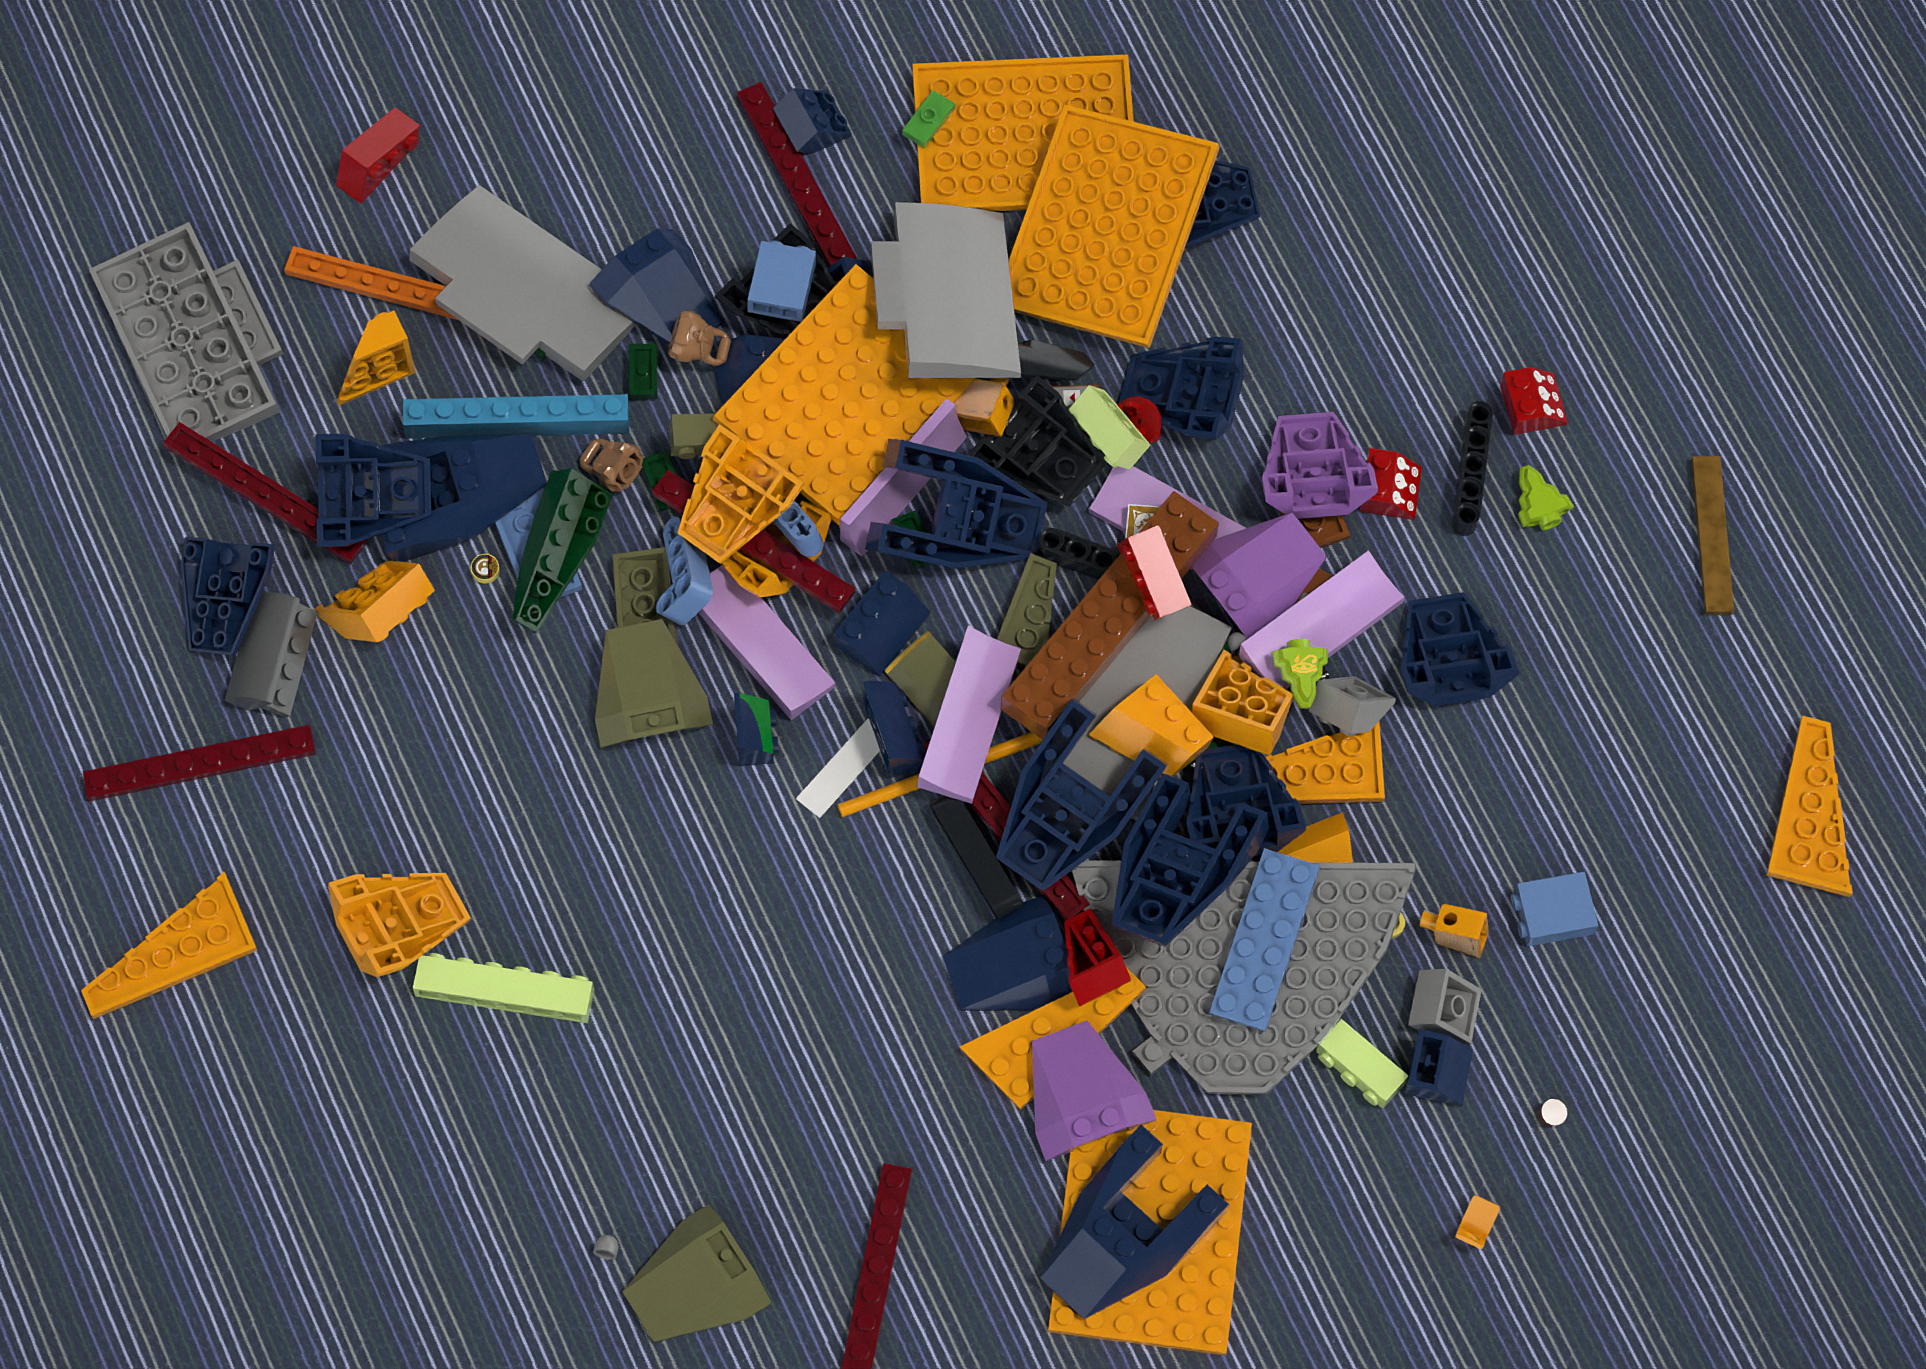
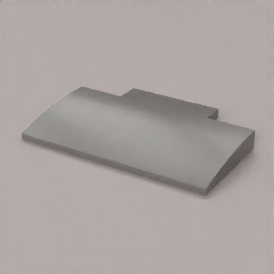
(519, 285)
(948, 291)
(191, 334)
(1175, 648)

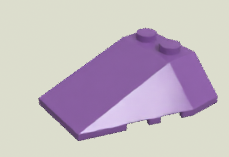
(1316, 468)
(1260, 570)
(1082, 1091)

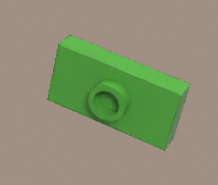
(928, 119)

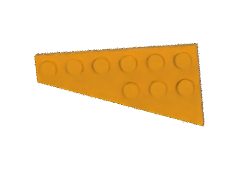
(1333, 769)
(1810, 823)
(185, 945)
(1007, 1051)

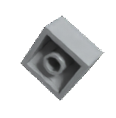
(1350, 704)
(1445, 1004)

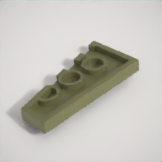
(1030, 610)

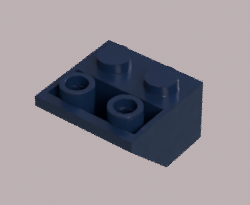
(811, 119)
(1438, 1068)

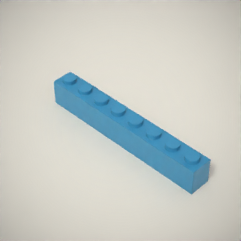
(516, 416)

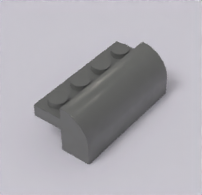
(272, 655)

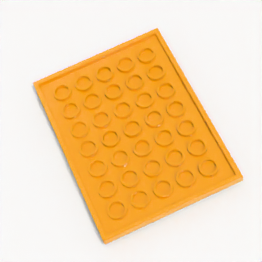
(1005, 122)
(1108, 224)
(836, 397)
(1195, 1299)

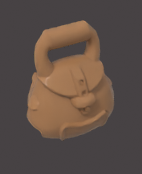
(694, 339)
(615, 465)

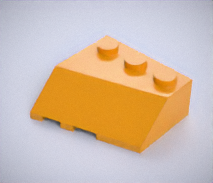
(379, 359)
(378, 602)
(1242, 706)
(1154, 721)
(1322, 842)

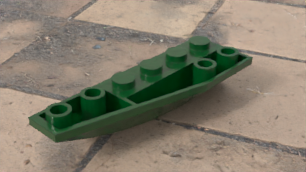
(557, 543)

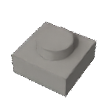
(1152, 1055)

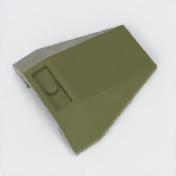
(646, 686)
(696, 1281)

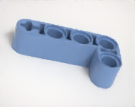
(795, 525)
(689, 575)

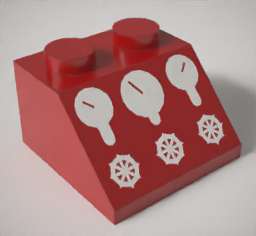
(1532, 400)
(1396, 482)

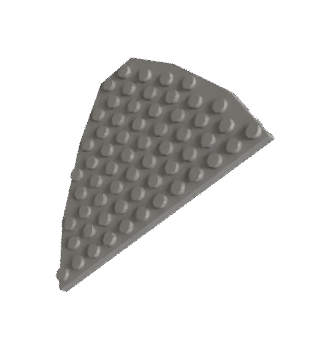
(1334, 954)

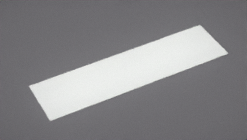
(840, 771)

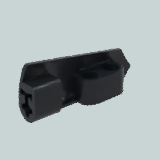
(1052, 361)

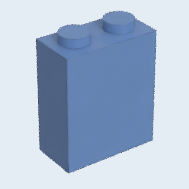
(781, 280)
(1554, 909)

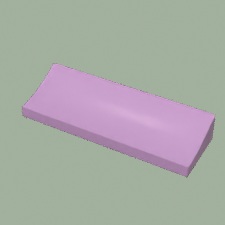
(896, 488)
(1140, 488)
(1326, 616)
(765, 645)
(968, 716)

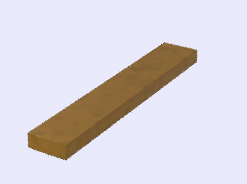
(1712, 535)

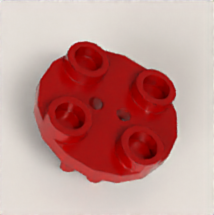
(1145, 410)

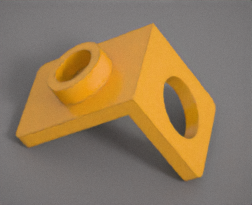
(1477, 1221)

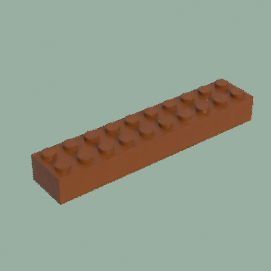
(1101, 624)

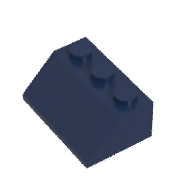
(881, 623)
(892, 727)

